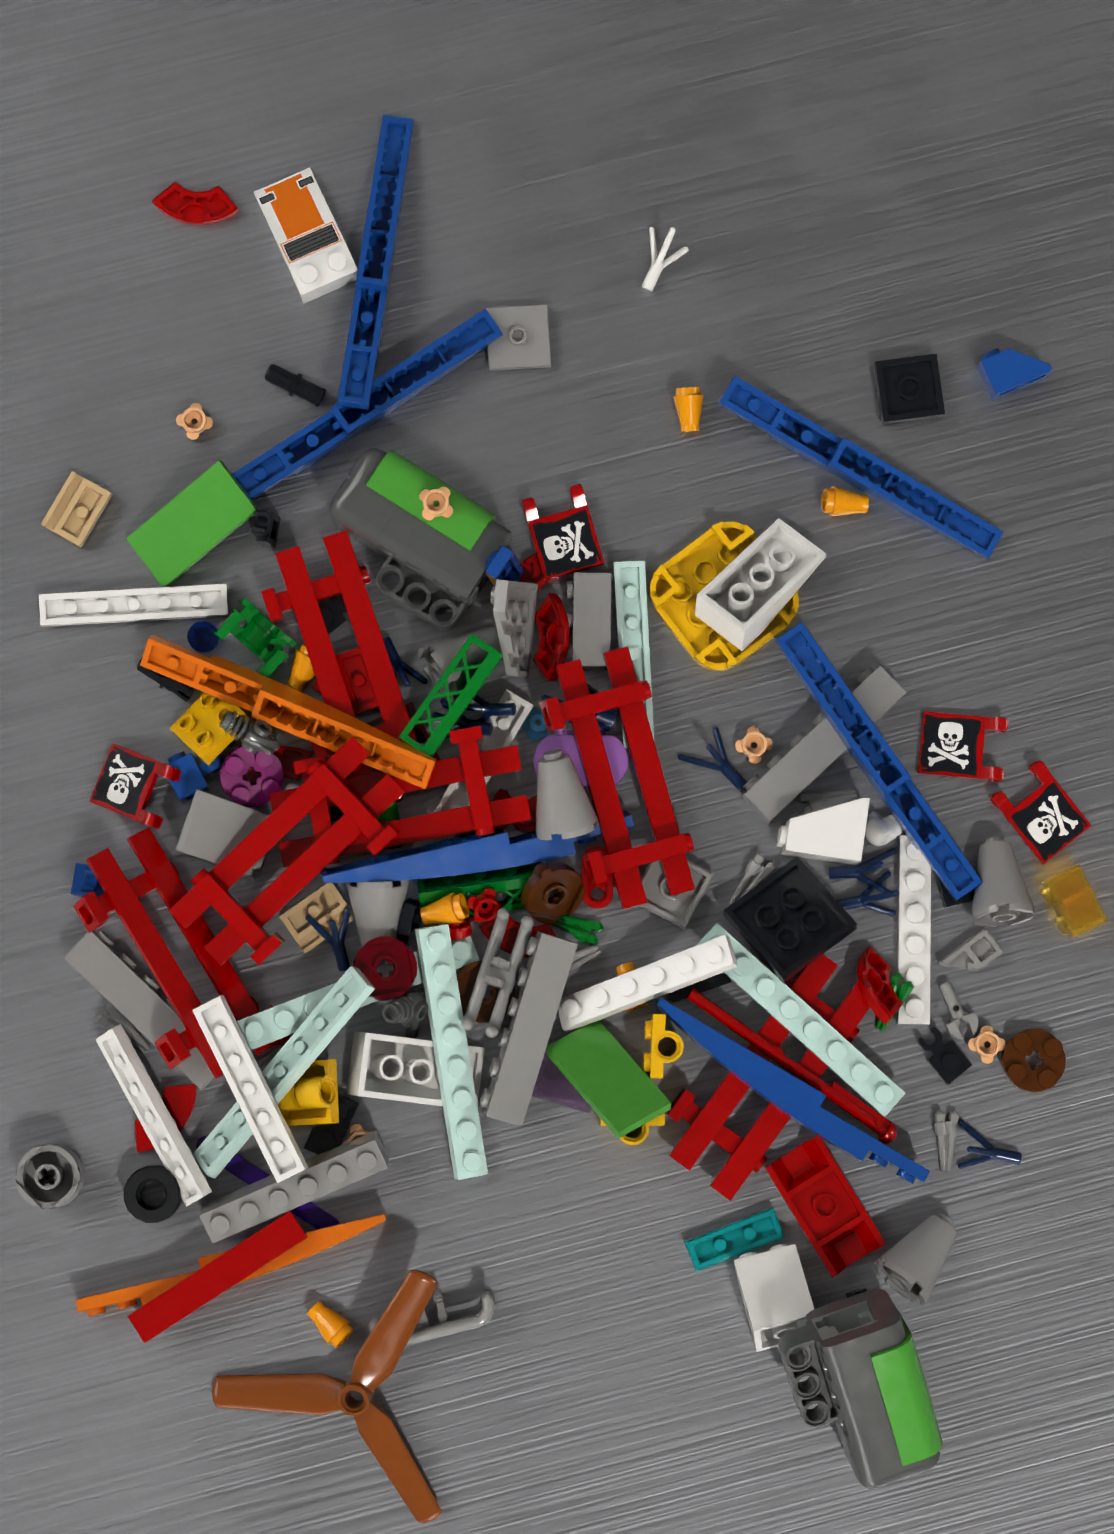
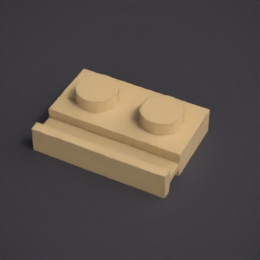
(76, 509)
(323, 905)

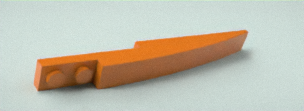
(286, 708)
(316, 1242)

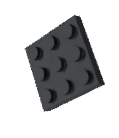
(790, 919)

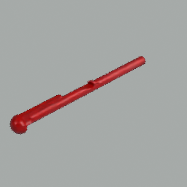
(834, 1093)

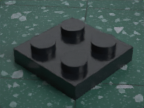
(909, 388)

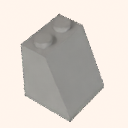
(216, 828)

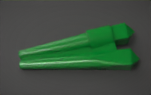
(579, 928)
(901, 991)

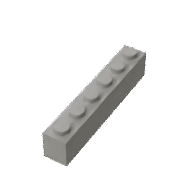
(817, 749)
(133, 996)
(528, 1028)
(269, 1199)

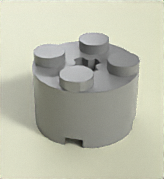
(31, 1176)

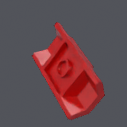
(825, 1205)

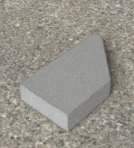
(974, 953)

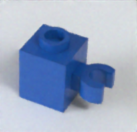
(192, 774)
(85, 881)

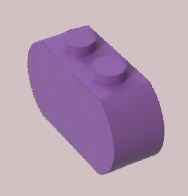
(567, 743)

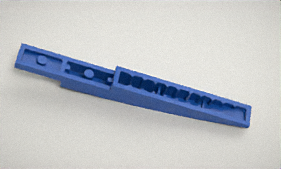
(375, 262)
(387, 395)
(860, 468)
(878, 761)
(461, 856)
(791, 1095)

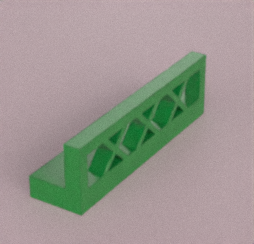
(461, 703)
(507, 880)

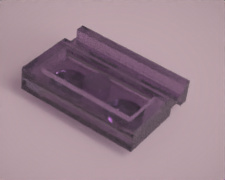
(556, 1088)

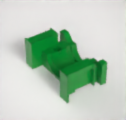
(256, 636)

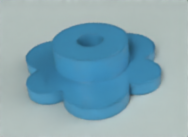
(533, 731)

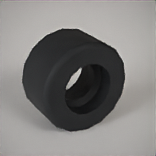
(133, 1197)

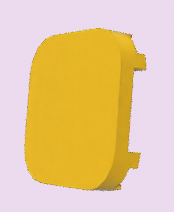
(683, 576)

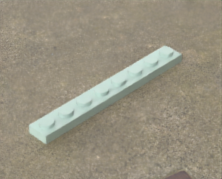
(287, 1017)
(809, 1027)
(451, 1051)
(288, 1066)

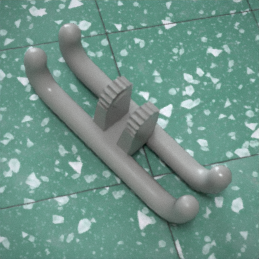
(498, 973)
(448, 1327)

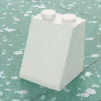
(827, 834)
(773, 1293)

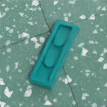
(734, 1239)

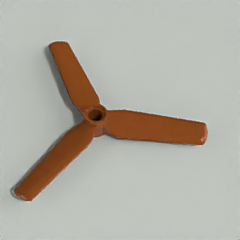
(326, 1394)

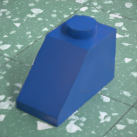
(1010, 371)

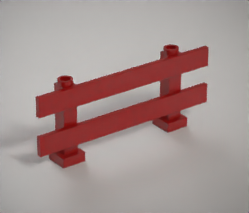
(304, 597)
(581, 711)
(470, 767)
(358, 818)
(123, 897)
(708, 1122)

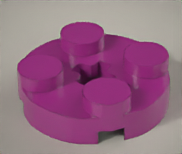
(242, 791)

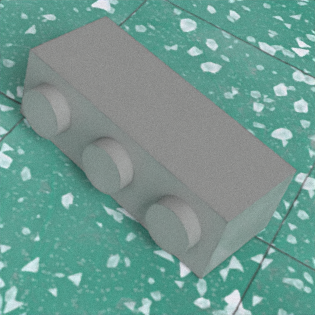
(590, 619)

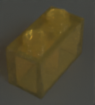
(1073, 902)

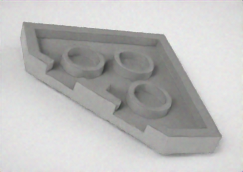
(514, 620)

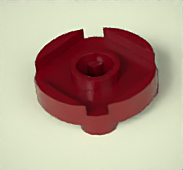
(395, 954)

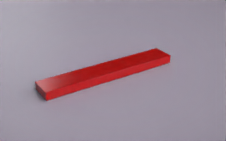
(217, 1276)

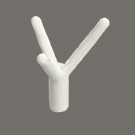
(658, 261)

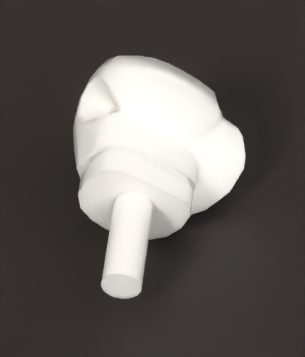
(881, 829)

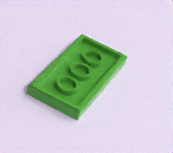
(192, 524)
(608, 1078)

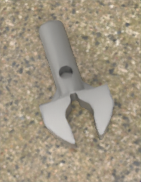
(957, 1012)

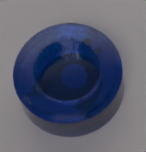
(201, 638)

